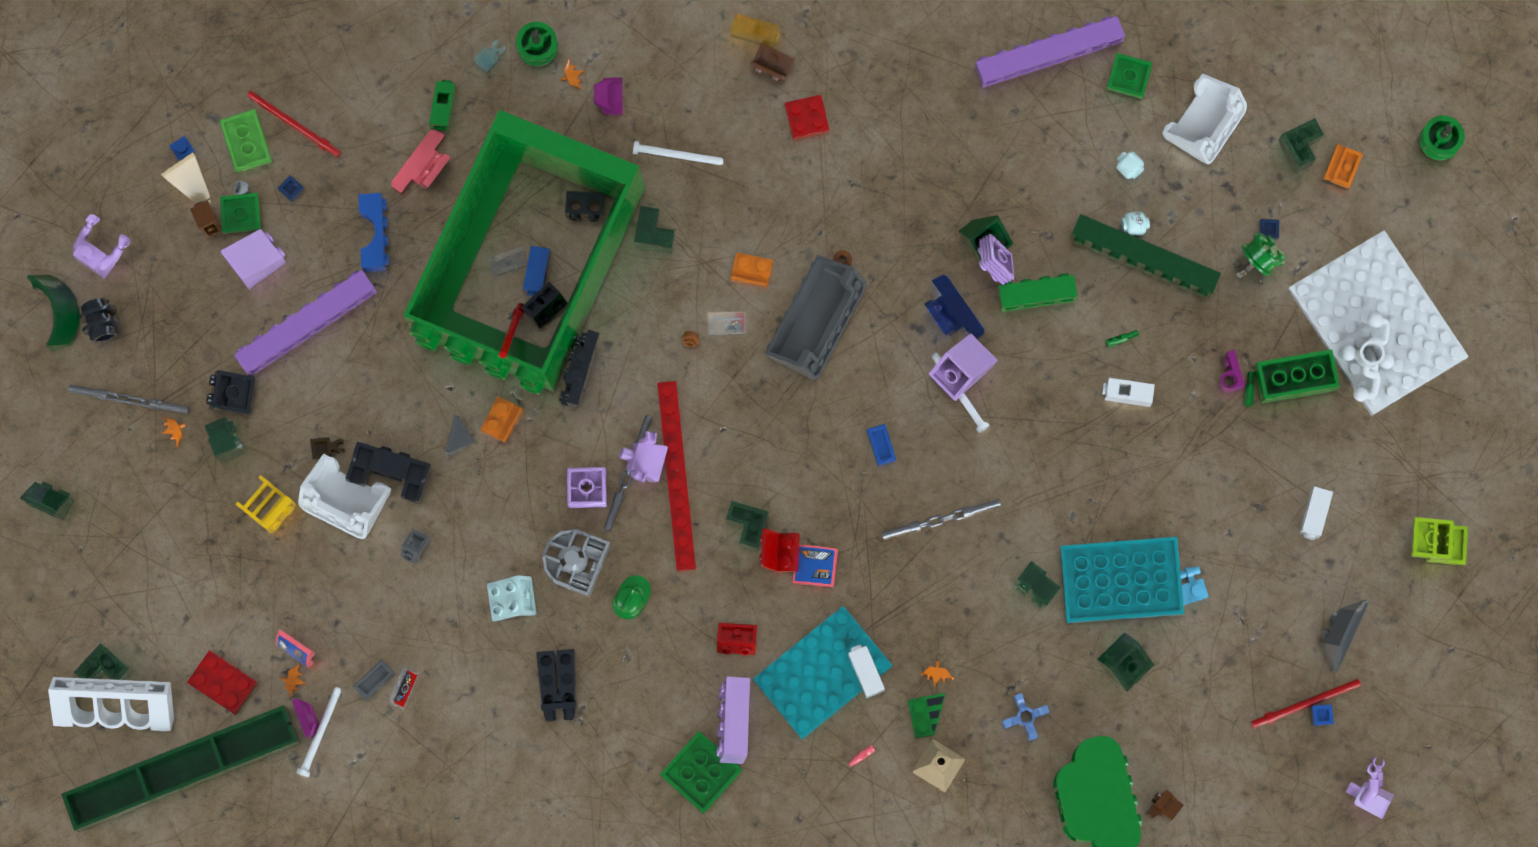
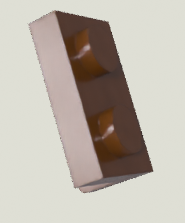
(772, 62)

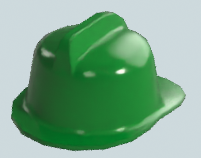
(631, 597)

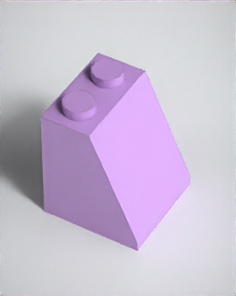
(254, 257)
(962, 366)

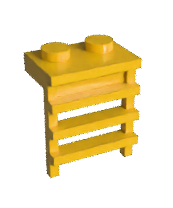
(277, 513)

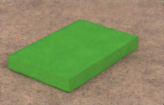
(245, 141)

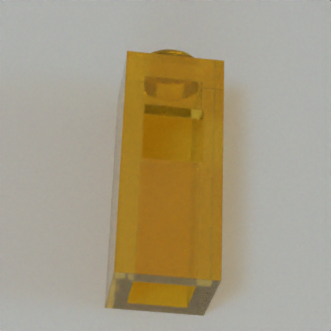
(755, 30)

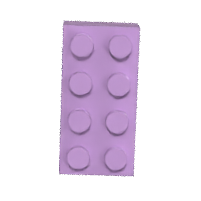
(734, 720)

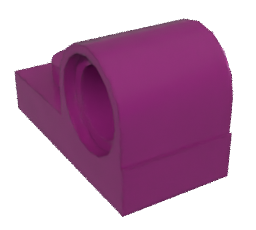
(1234, 373)

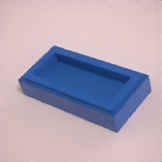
(881, 445)

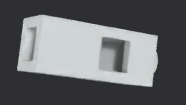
(1128, 392)
(1315, 513)
(865, 671)

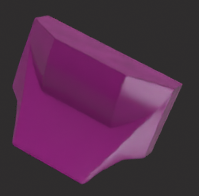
(609, 96)
(307, 717)

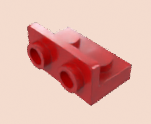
(736, 639)

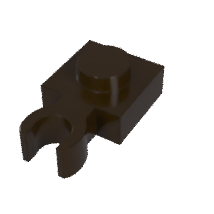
(323, 446)

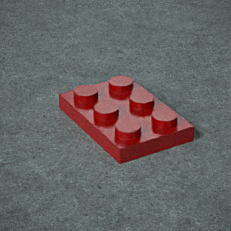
(222, 682)

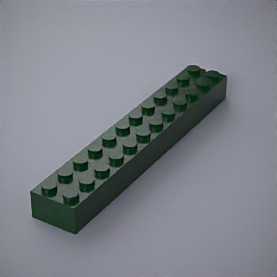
(180, 768)

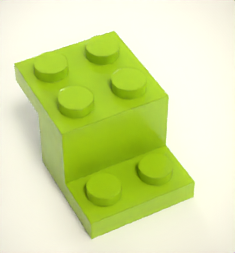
(1439, 541)

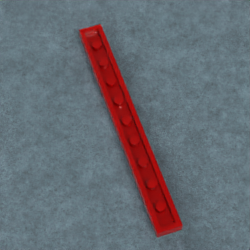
(676, 476)

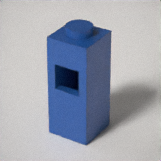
(536, 270)

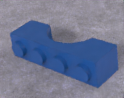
(374, 255)

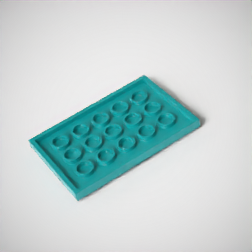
(1122, 580)
(816, 673)

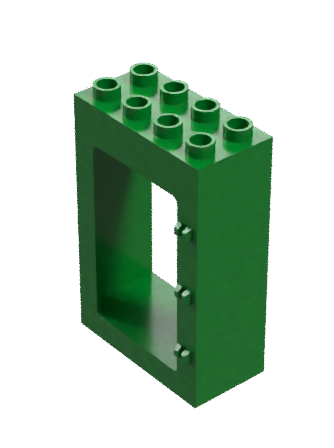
(432, 303)

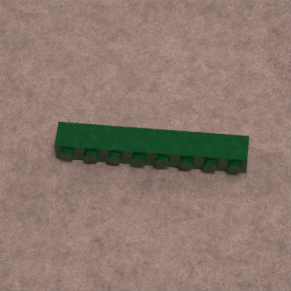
(1145, 256)

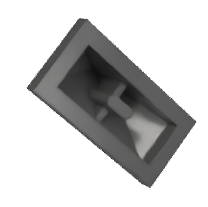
(458, 438)

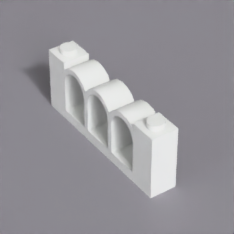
(67, 713)

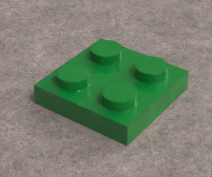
(1129, 76)
(240, 213)

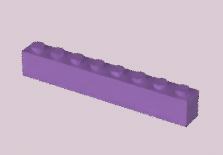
(1049, 51)
(305, 323)

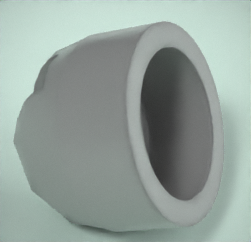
(240, 187)

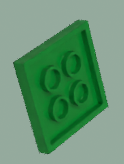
(699, 774)

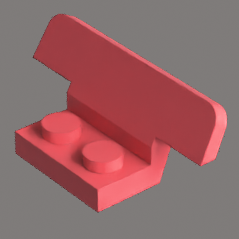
(423, 163)

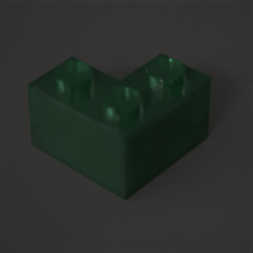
(1297, 144)
(649, 235)
(223, 440)
(752, 522)
(1036, 585)
(103, 662)

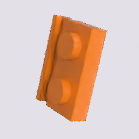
(1343, 166)
(751, 270)
(501, 419)

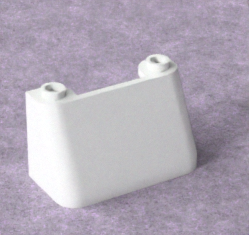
(1208, 119)
(340, 502)

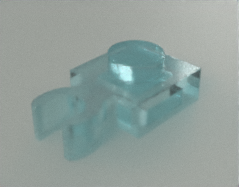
(486, 58)

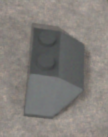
(1341, 632)

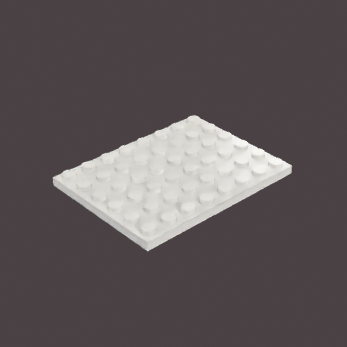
(1380, 282)

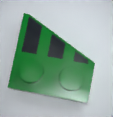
(925, 714)

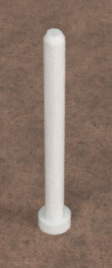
(676, 154)
(968, 405)
(319, 733)

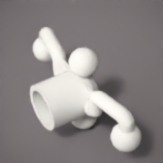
(1370, 369)

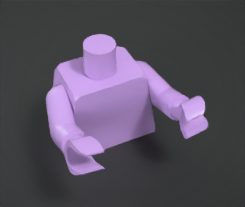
(93, 257)
(645, 458)
(1370, 795)

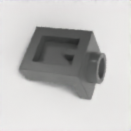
(414, 546)

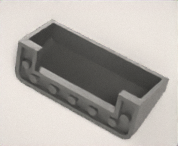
(817, 317)

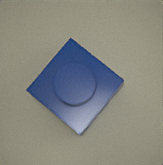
(182, 148)
(1322, 715)

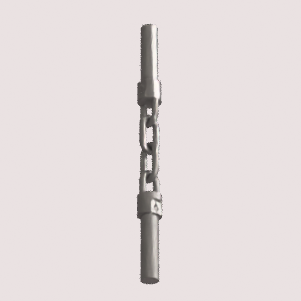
(154, 403)
(618, 496)
(916, 526)

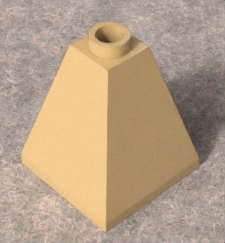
(188, 179)
(936, 774)

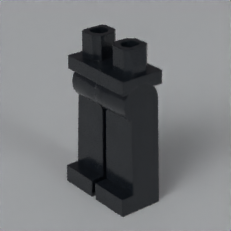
(551, 697)

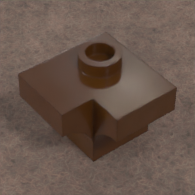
(1164, 805)

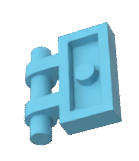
(1193, 590)

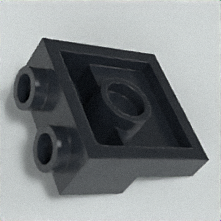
(230, 392)

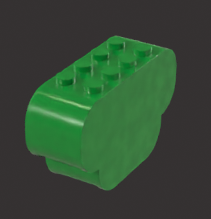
(1097, 796)

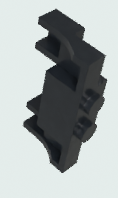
(579, 370)
(390, 465)

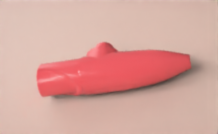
(862, 755)

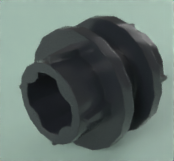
(99, 320)

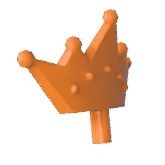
(572, 75)
(173, 429)
(936, 673)
(292, 680)

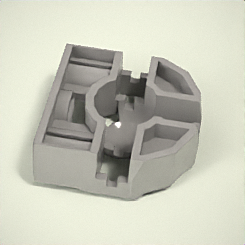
(574, 564)

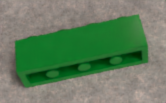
(1037, 292)

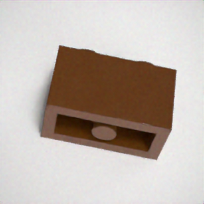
(206, 219)

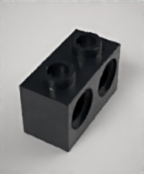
(585, 199)
(544, 305)

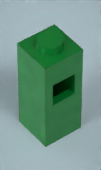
(443, 105)

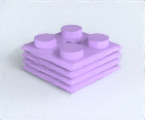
(996, 259)
(578, 478)

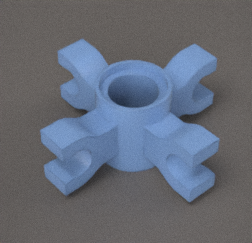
(1031, 732)

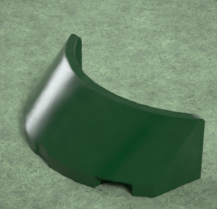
(64, 310)

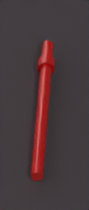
(323, 143)
(517, 315)
(1271, 717)

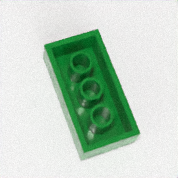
(1296, 376)

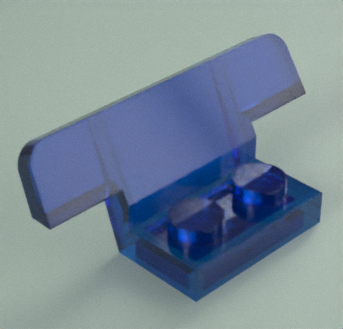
(952, 311)

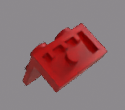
(779, 551)

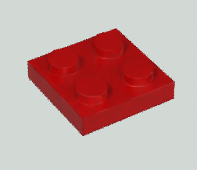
(807, 117)

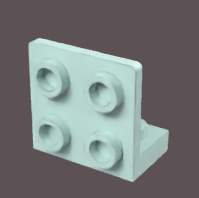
(511, 598)

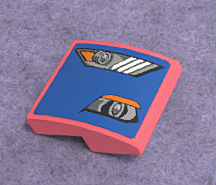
(816, 566)
(294, 649)

